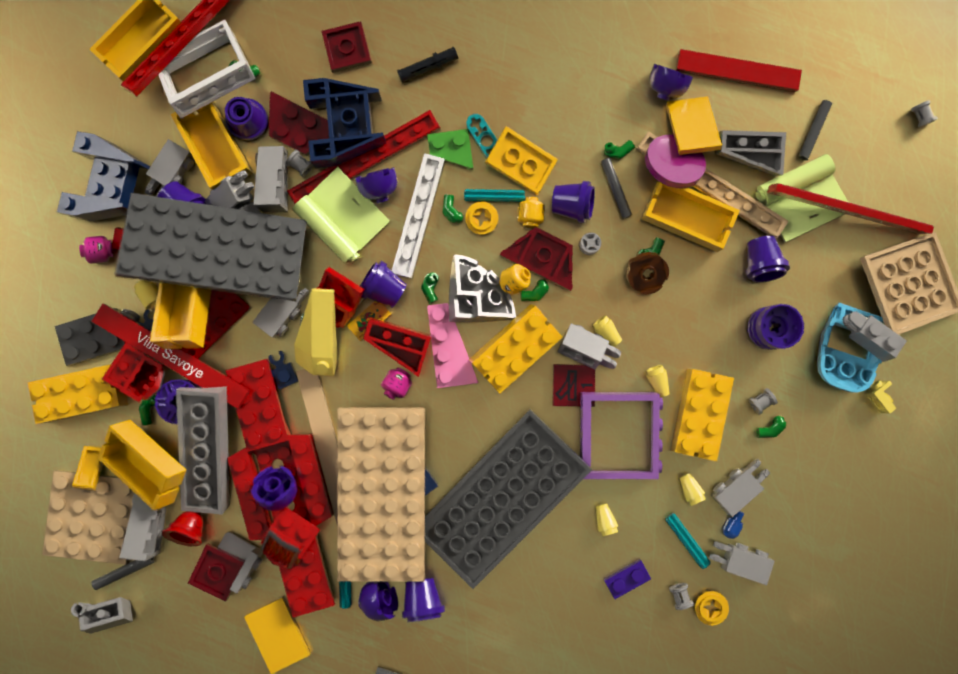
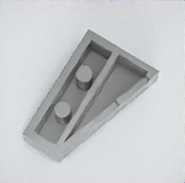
(755, 149)
(271, 179)
(143, 531)

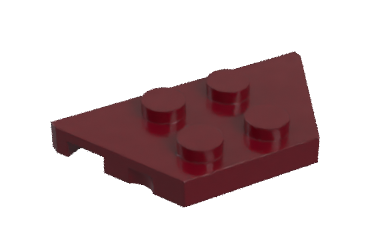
(294, 124)
(543, 256)

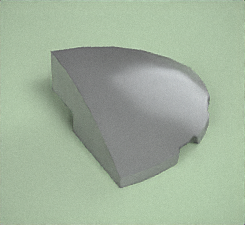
(476, 294)

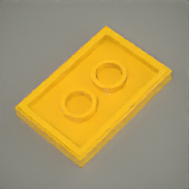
(693, 125)
(521, 160)
(277, 635)

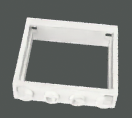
(213, 86)

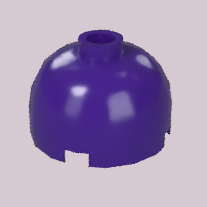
(669, 82)
(377, 184)
(274, 488)
(378, 600)

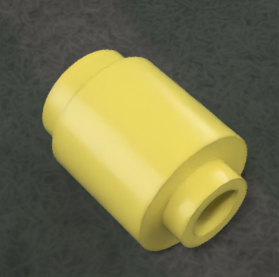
(147, 293)

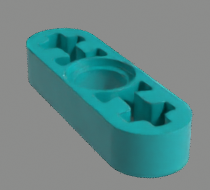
(473, 132)

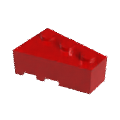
(398, 342)

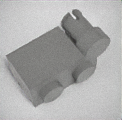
(102, 615)

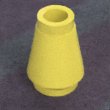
(607, 329)
(658, 379)
(692, 490)
(605, 520)

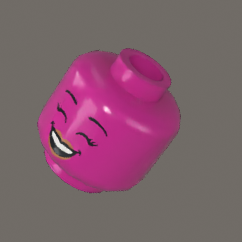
(96, 249)
(396, 383)

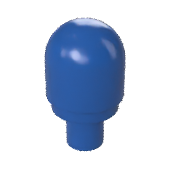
(733, 526)

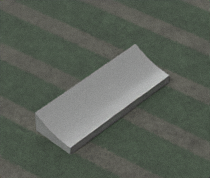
(203, 449)

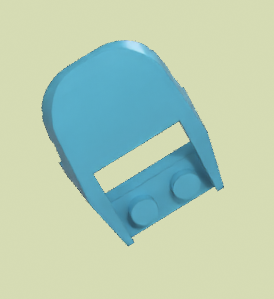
(840, 368)

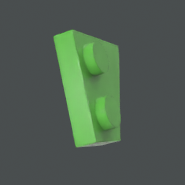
(452, 146)

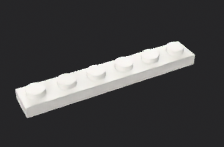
(418, 215)

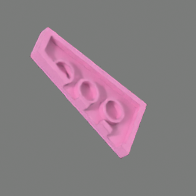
(449, 352)

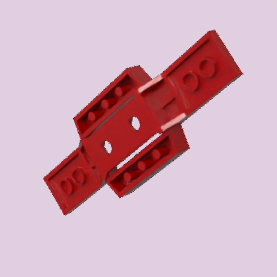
(270, 439)

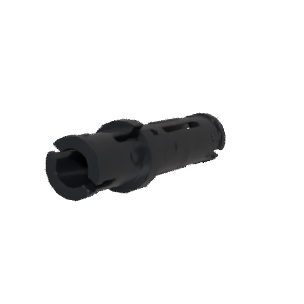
(428, 64)

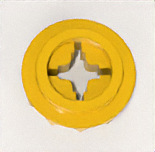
(476, 210)
(716, 616)

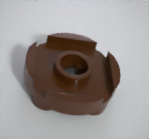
(642, 262)

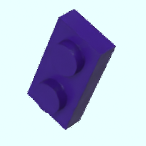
(627, 579)

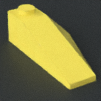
(316, 337)

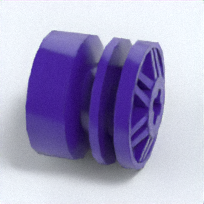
(786, 330)
(166, 399)

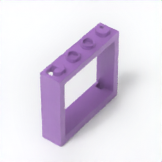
(656, 426)

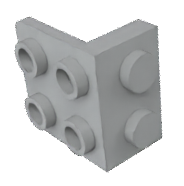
(243, 549)

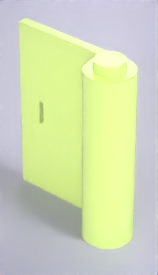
(812, 177)
(341, 216)

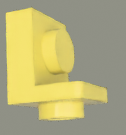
(880, 399)

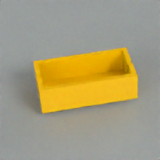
(134, 36)
(211, 144)
(691, 215)
(180, 316)
(515, 348)
(74, 395)
(702, 414)
(142, 464)

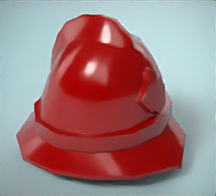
(185, 529)

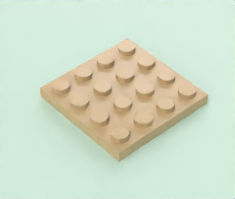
(912, 283)
(85, 521)

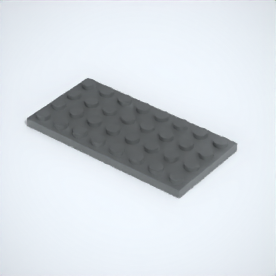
(211, 247)
(503, 498)

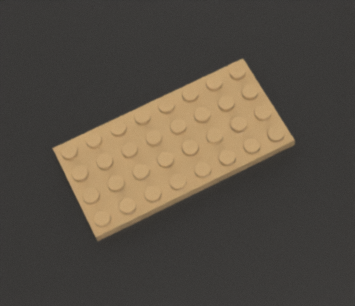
(381, 494)

